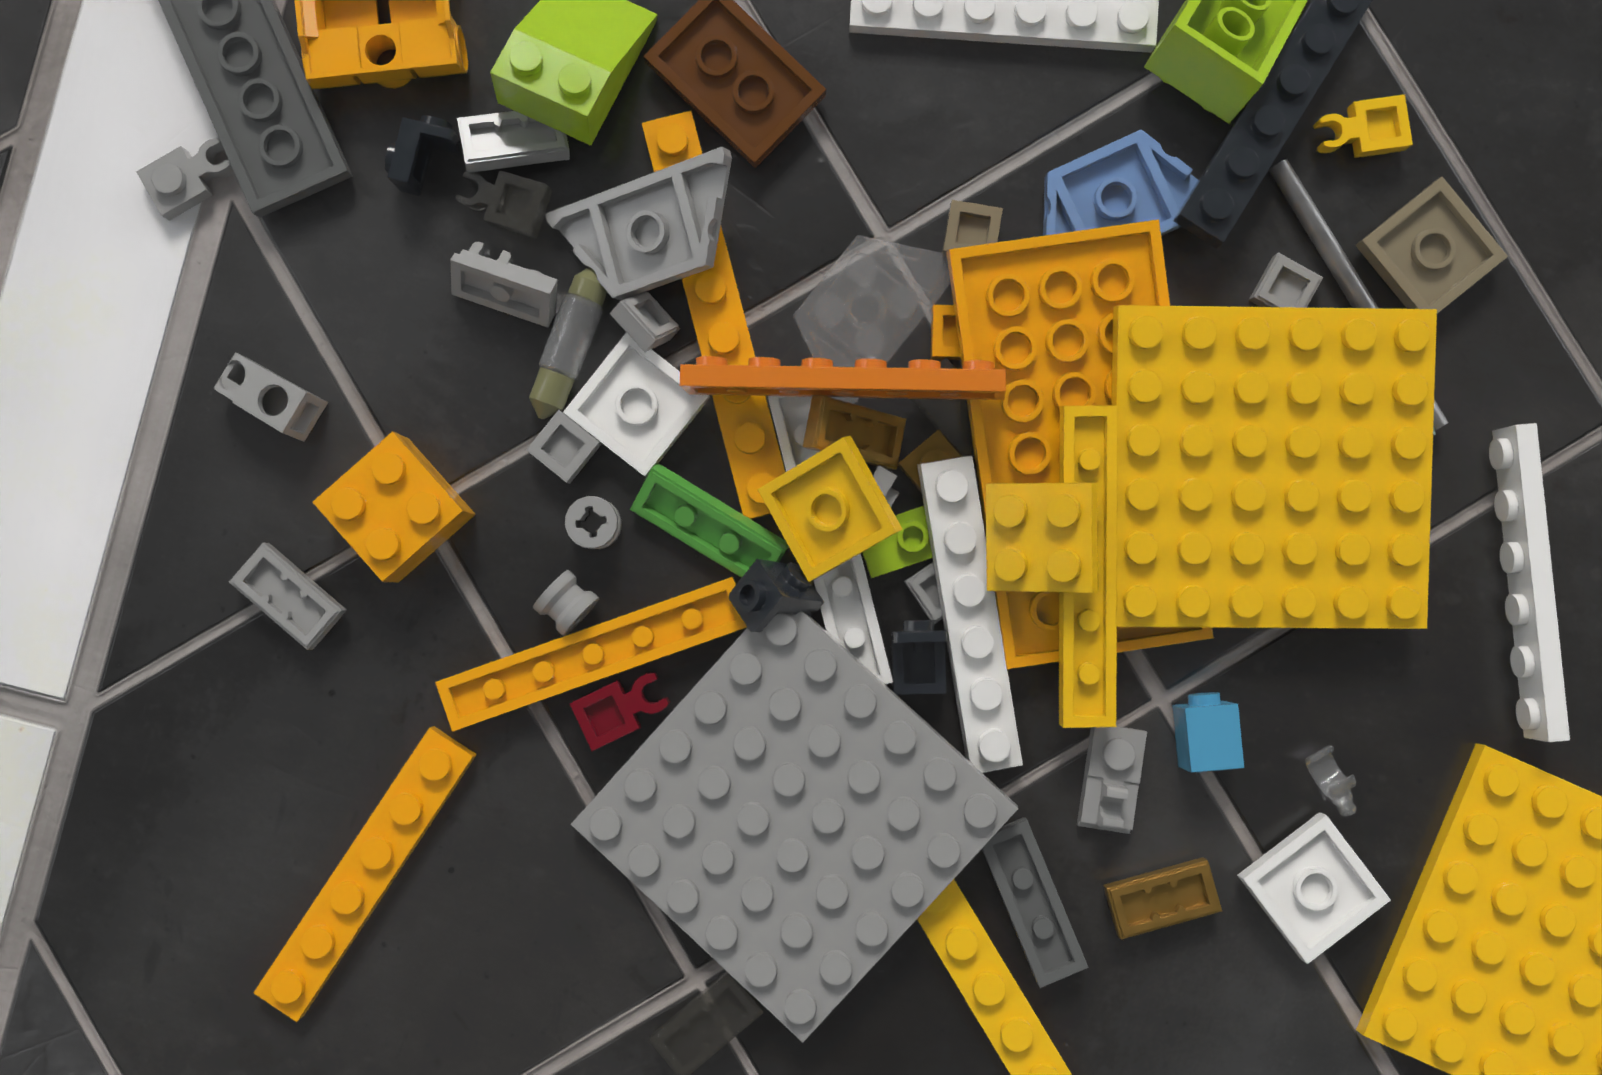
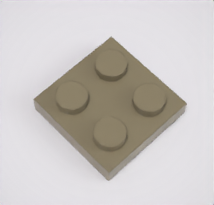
(1431, 249)

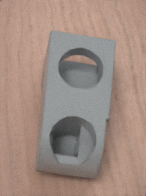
(270, 397)

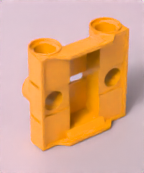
(345, 40)

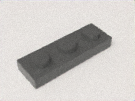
(1033, 903)

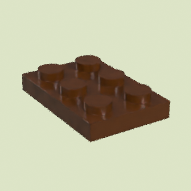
(735, 77)

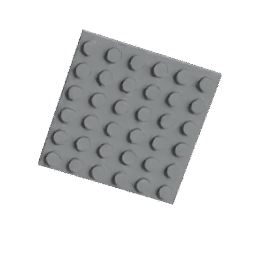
(794, 817)

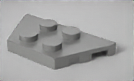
(650, 226)

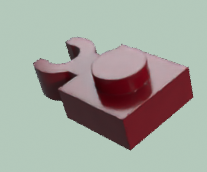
(611, 711)

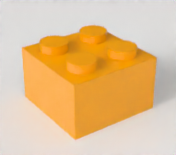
(394, 508)

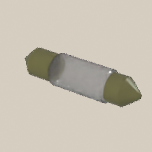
(568, 343)

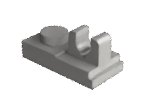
(503, 285)
(1111, 778)

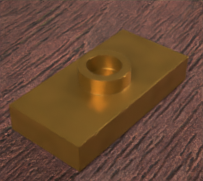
(874, 432)
(1162, 898)

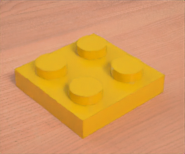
(829, 508)
(1041, 537)

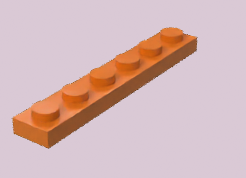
(865, 380)

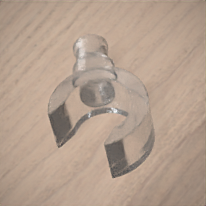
(1332, 780)

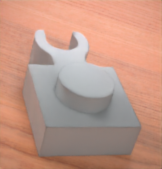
(179, 181)

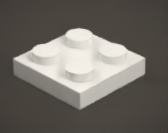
(635, 405)
(1314, 887)

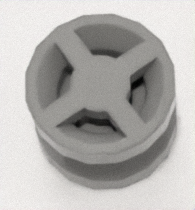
(602, 523)
(565, 602)

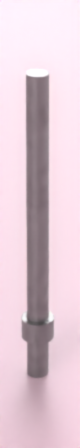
(1329, 247)

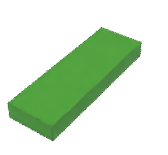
(705, 522)

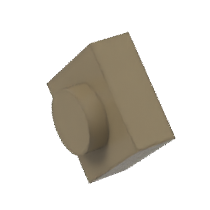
(971, 225)

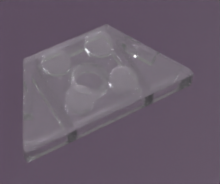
(871, 301)

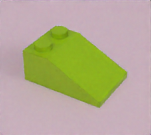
(1223, 50)
(571, 62)

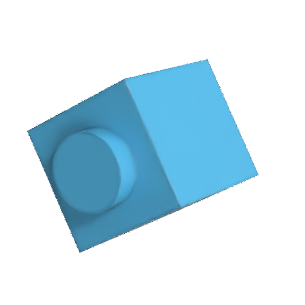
(1208, 733)

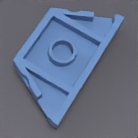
(1117, 186)

